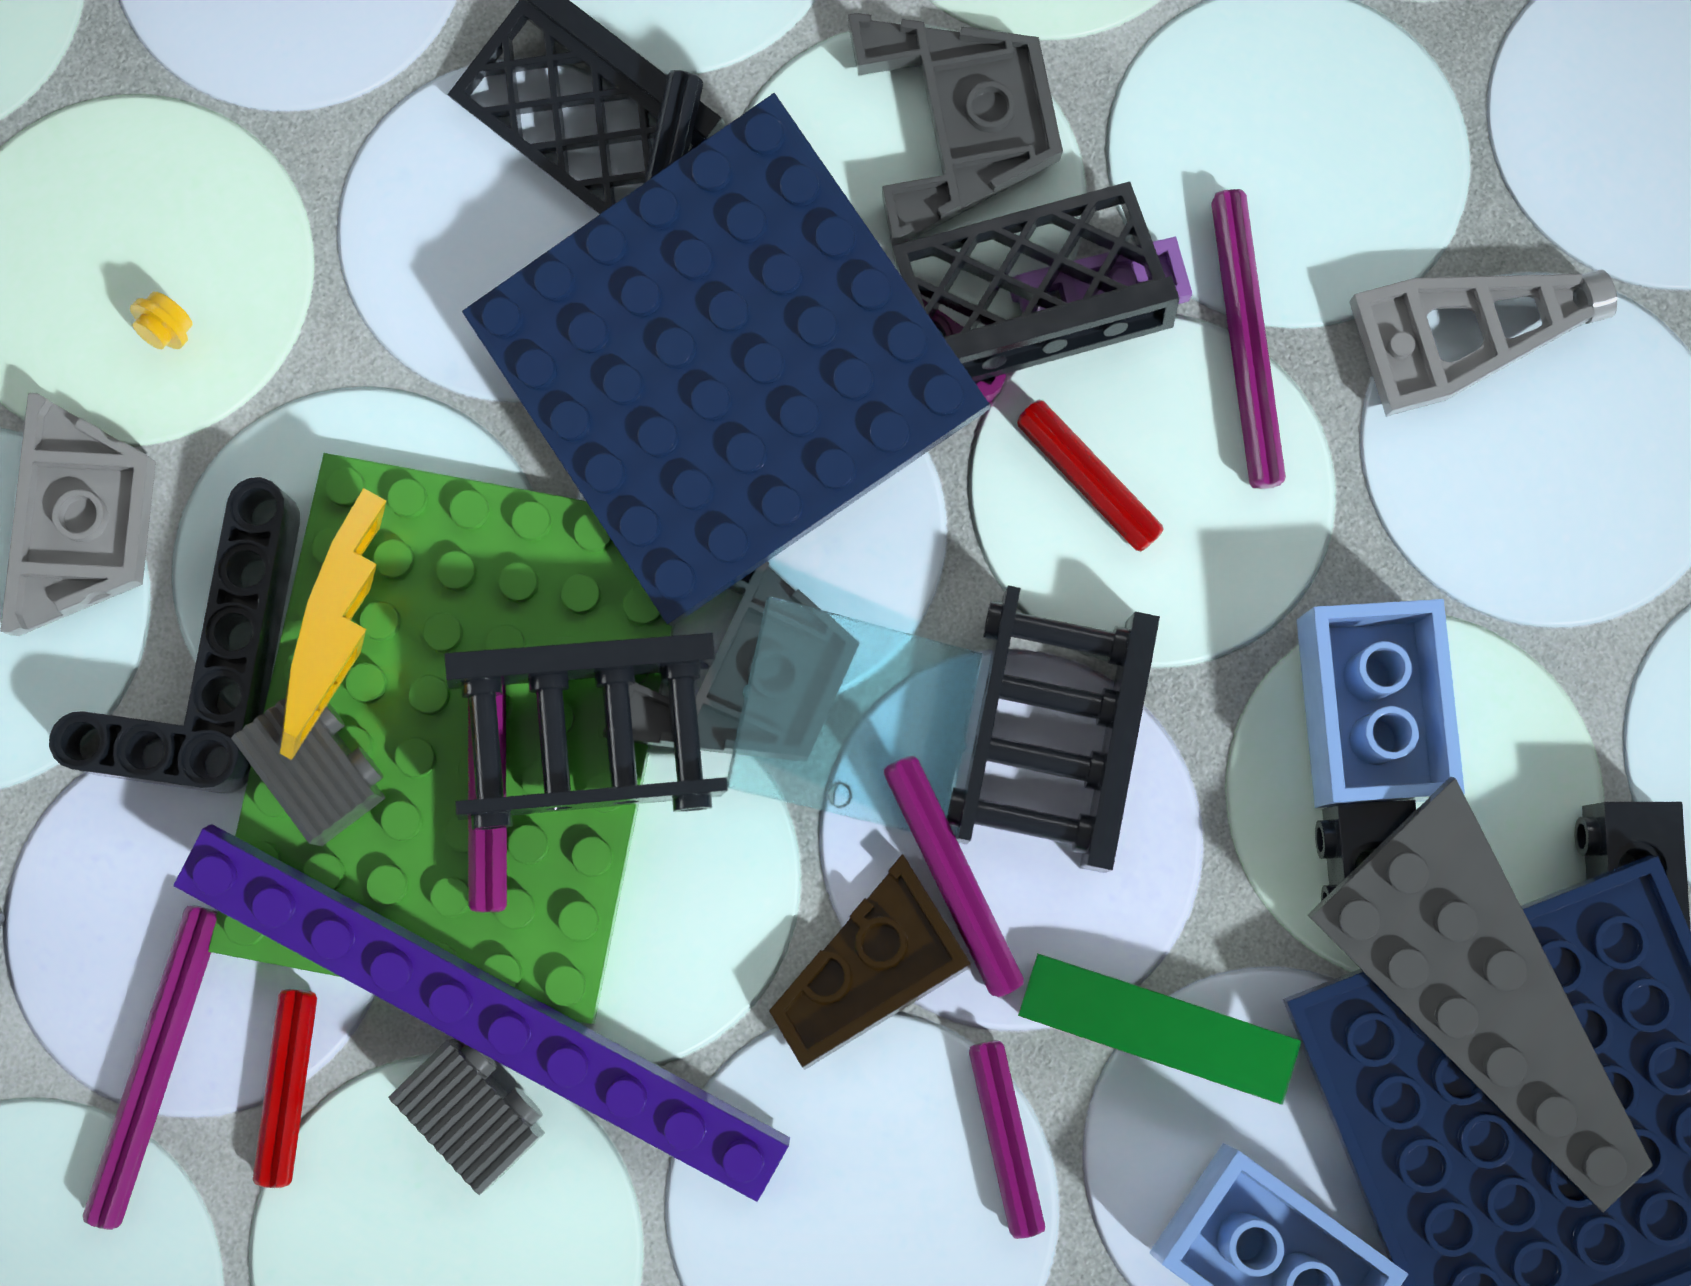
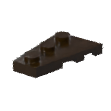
(872, 969)

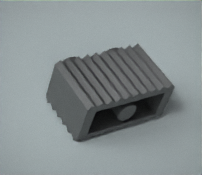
(323, 783)
(469, 1113)

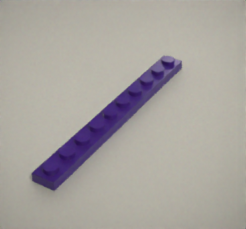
(482, 1011)

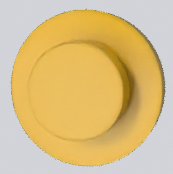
(160, 321)

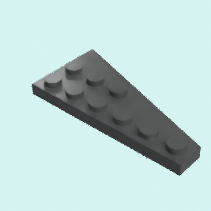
(1462, 962)

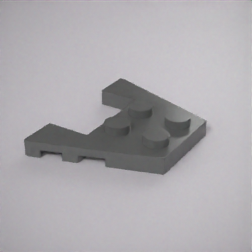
(985, 109)
(721, 692)

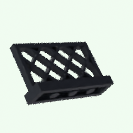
(607, 58)
(1061, 327)

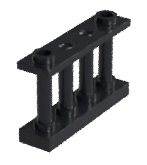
(547, 672)
(1102, 771)

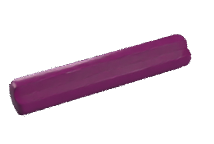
(1007, 1139)

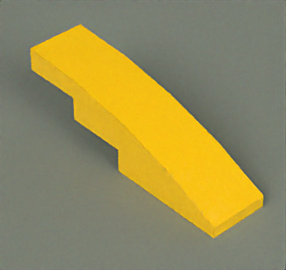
(327, 636)

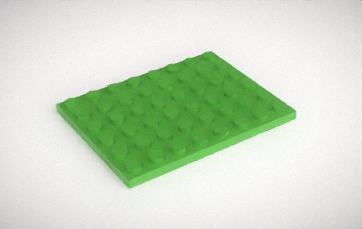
(453, 574)

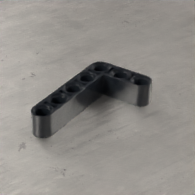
(216, 664)

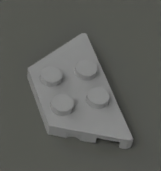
(74, 520)

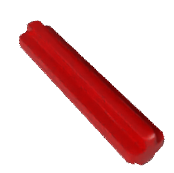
(1090, 475)
(285, 1088)

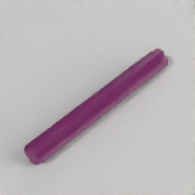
(1248, 339)
(151, 1070)

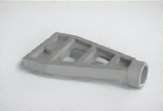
(1403, 348)

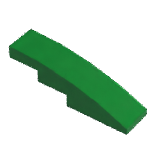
(1160, 1028)

